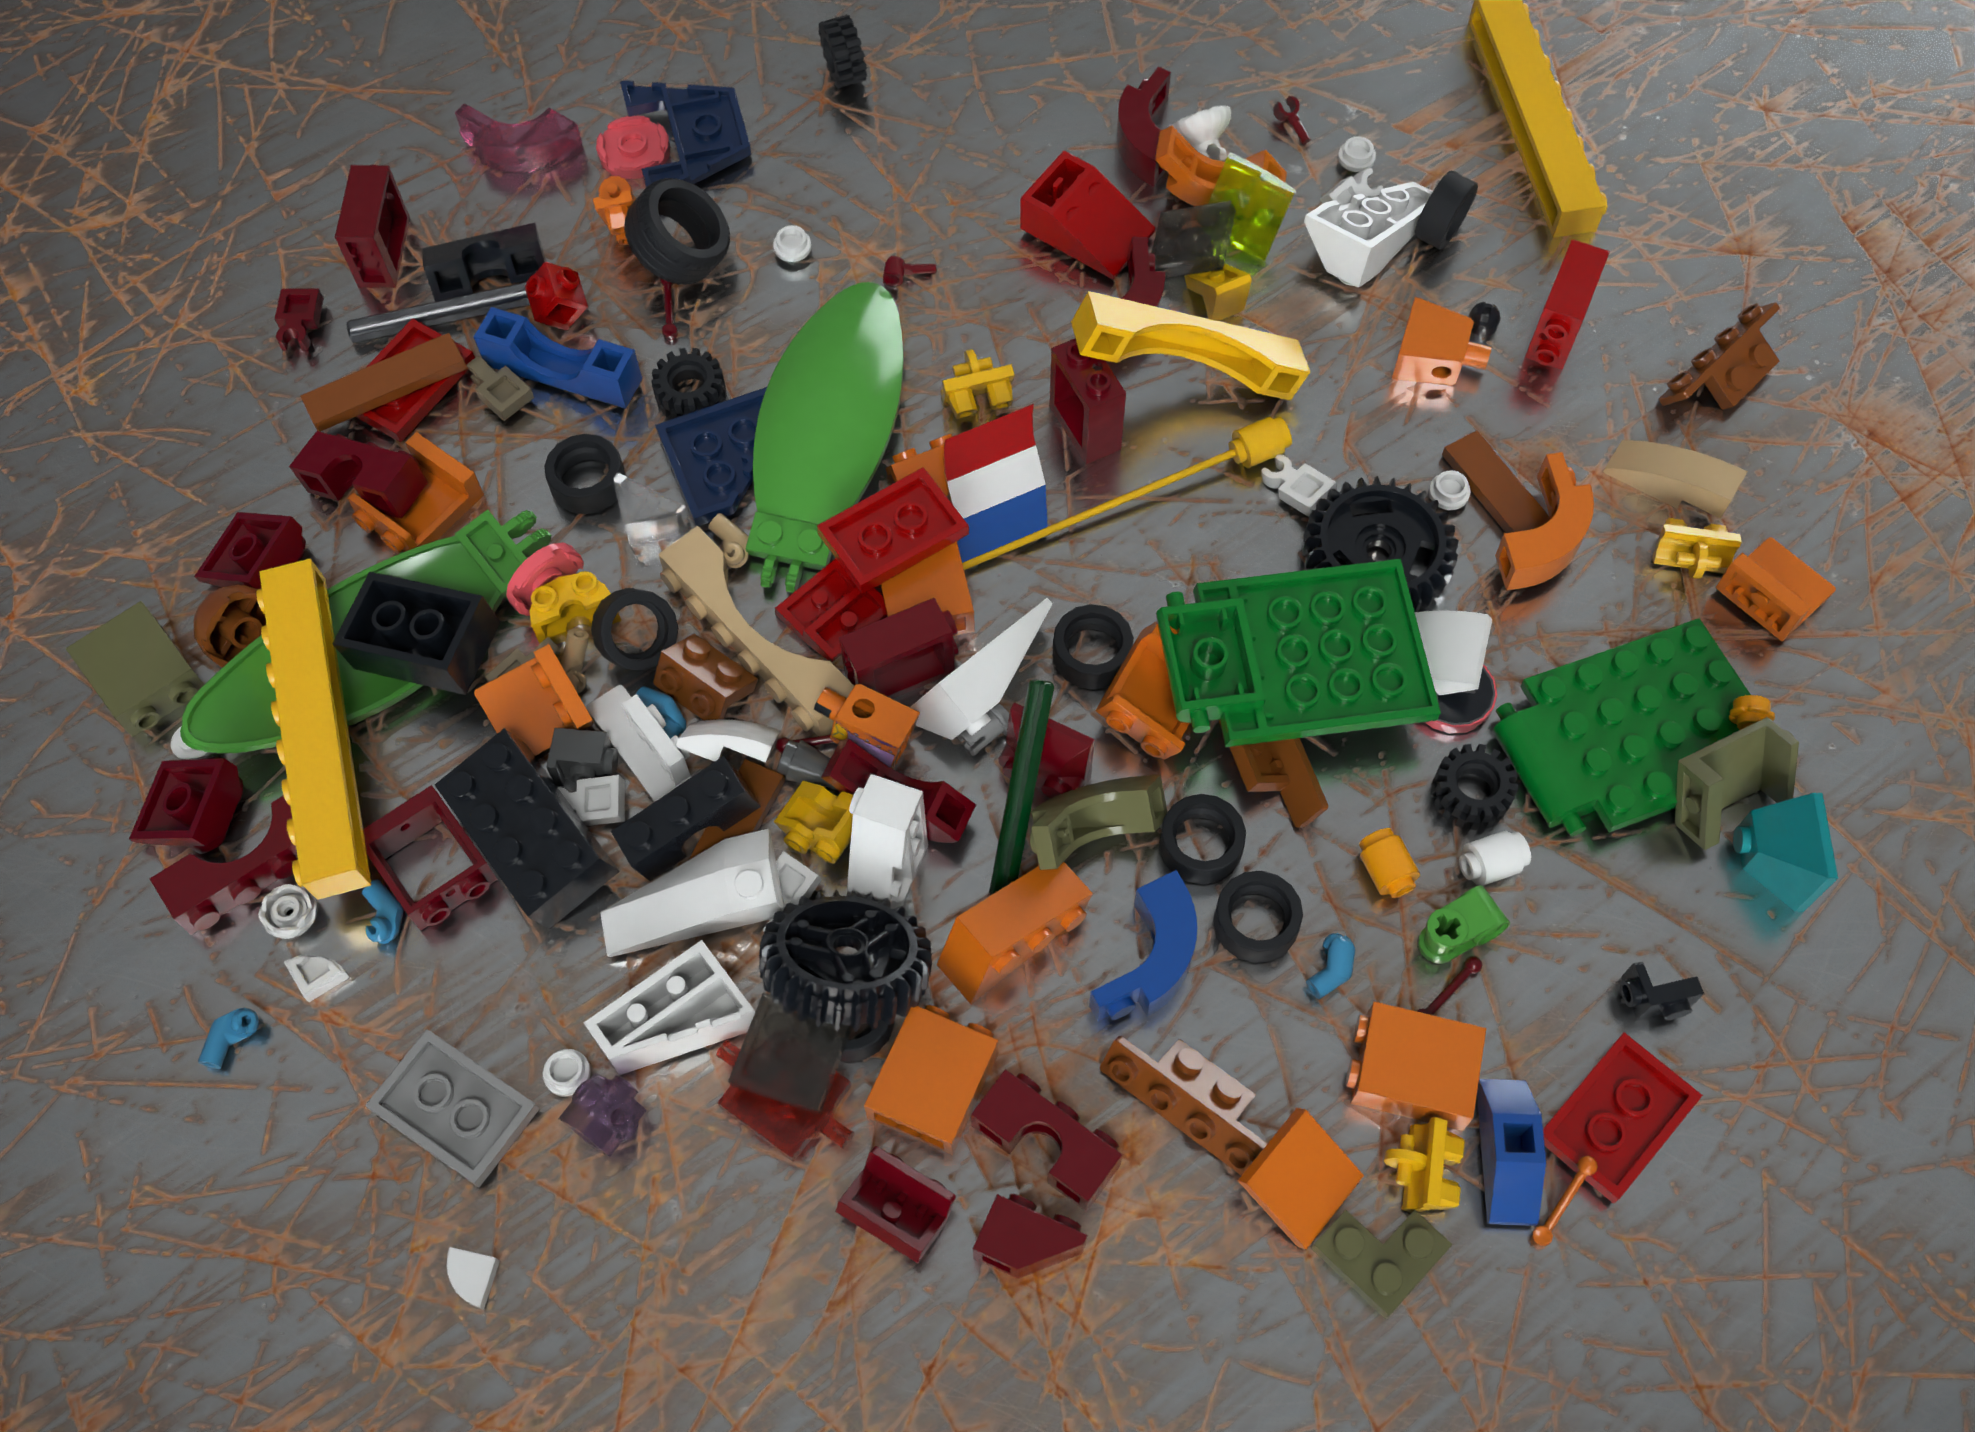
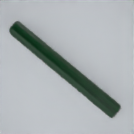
(1022, 784)

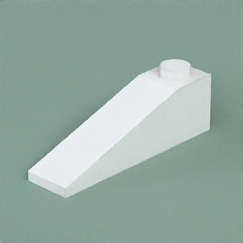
(1367, 233)
(979, 683)
(710, 893)

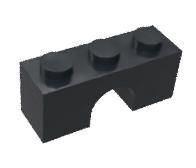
(459, 264)
(708, 799)

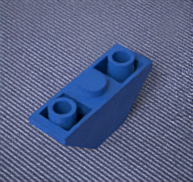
(1511, 1151)

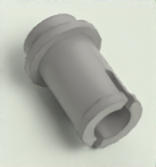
(995, 727)

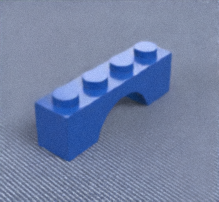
(601, 373)

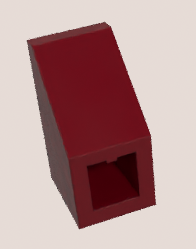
(1025, 1241)

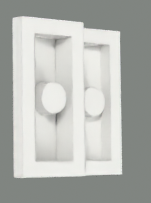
(1454, 648)
(713, 737)

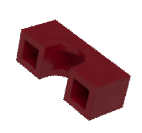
(380, 476)
(1018, 1110)

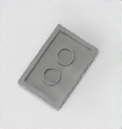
(452, 1107)

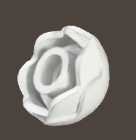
(279, 902)

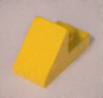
(1222, 290)

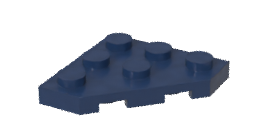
(713, 454)

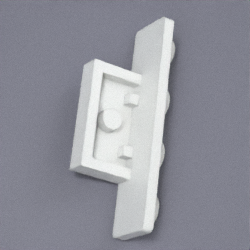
(641, 741)

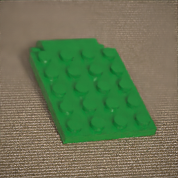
(1298, 654)
(1616, 725)

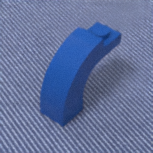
(1172, 924)

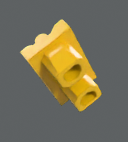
(976, 380)
(1696, 548)
(1421, 1166)

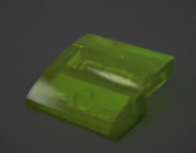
(1258, 201)

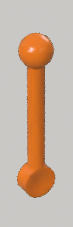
(1543, 1234)

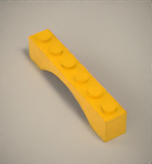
(1122, 328)

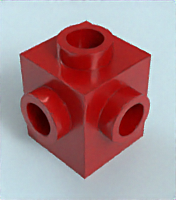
(556, 296)

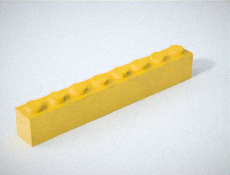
(1538, 117)
(313, 731)

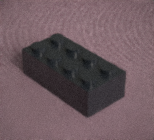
(526, 829)

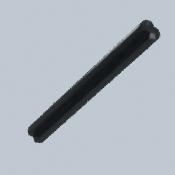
(438, 312)

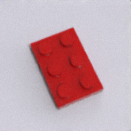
(405, 413)
(892, 530)
(1620, 1116)

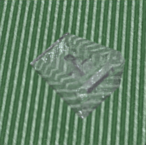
(647, 513)

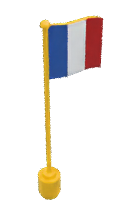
(1002, 490)

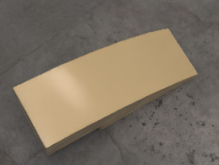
(1676, 475)

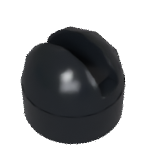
(1482, 328)

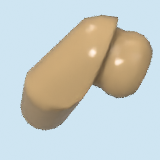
(733, 540)
(574, 656)

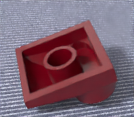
(250, 546)
(1064, 758)
(190, 804)

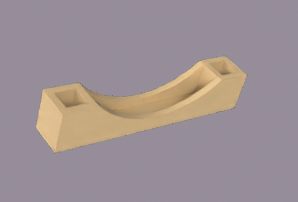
(701, 574)

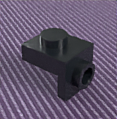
(1668, 999)

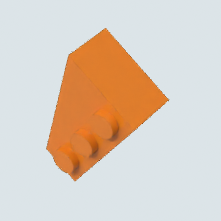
(1011, 928)

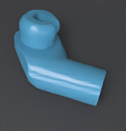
(668, 709)
(388, 913)
(1339, 968)
(226, 1032)

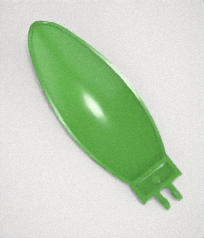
(824, 426)
(235, 705)

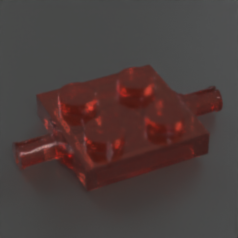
(780, 1124)

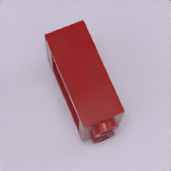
(1567, 304)

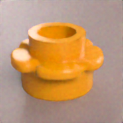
(1749, 710)

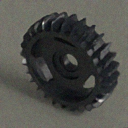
(1400, 529)
(840, 988)

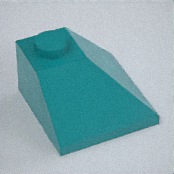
(1789, 849)

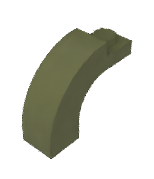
(1093, 813)

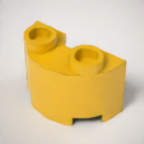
(566, 604)
(817, 821)

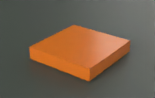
(1301, 1178)

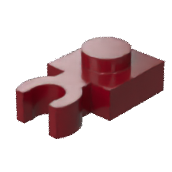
(295, 313)

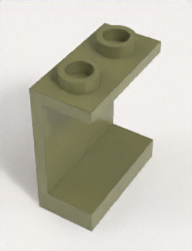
(135, 669)
(1730, 770)

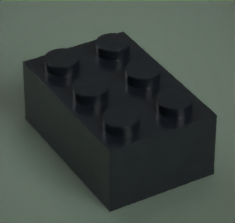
(417, 632)

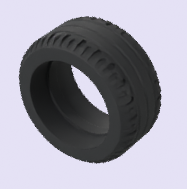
(659, 249)

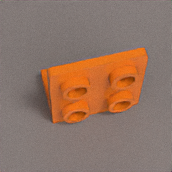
(1775, 588)
(534, 701)

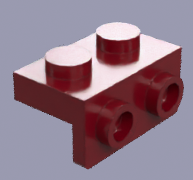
(897, 1204)

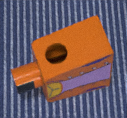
(870, 721)

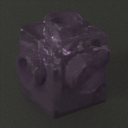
(603, 1112)

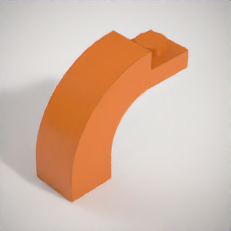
(1195, 175)
(1543, 552)

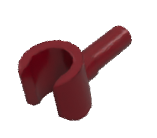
(1292, 117)
(896, 269)

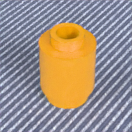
(1389, 863)

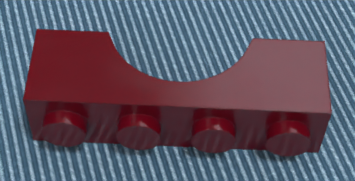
(204, 891)

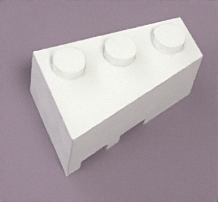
(886, 840)
(672, 1013)

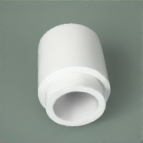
(1494, 857)

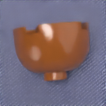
(228, 622)

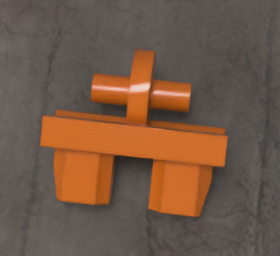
(613, 204)

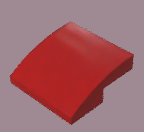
(828, 609)

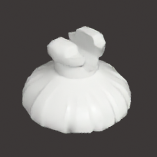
(1204, 130)

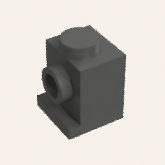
(580, 755)

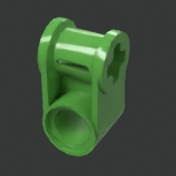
(1461, 926)

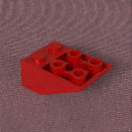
(1082, 215)

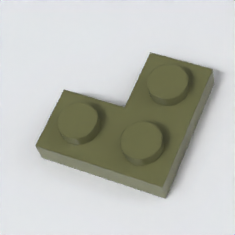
(1381, 1271)

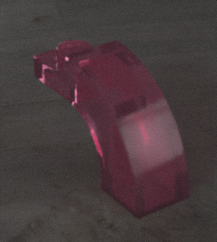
(522, 146)

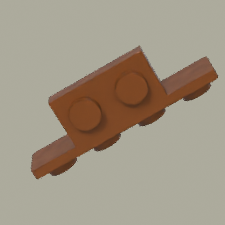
(1731, 364)
(1286, 769)
(1190, 1096)

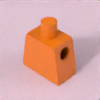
(1437, 346)

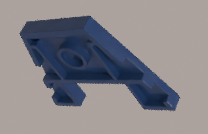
(703, 123)

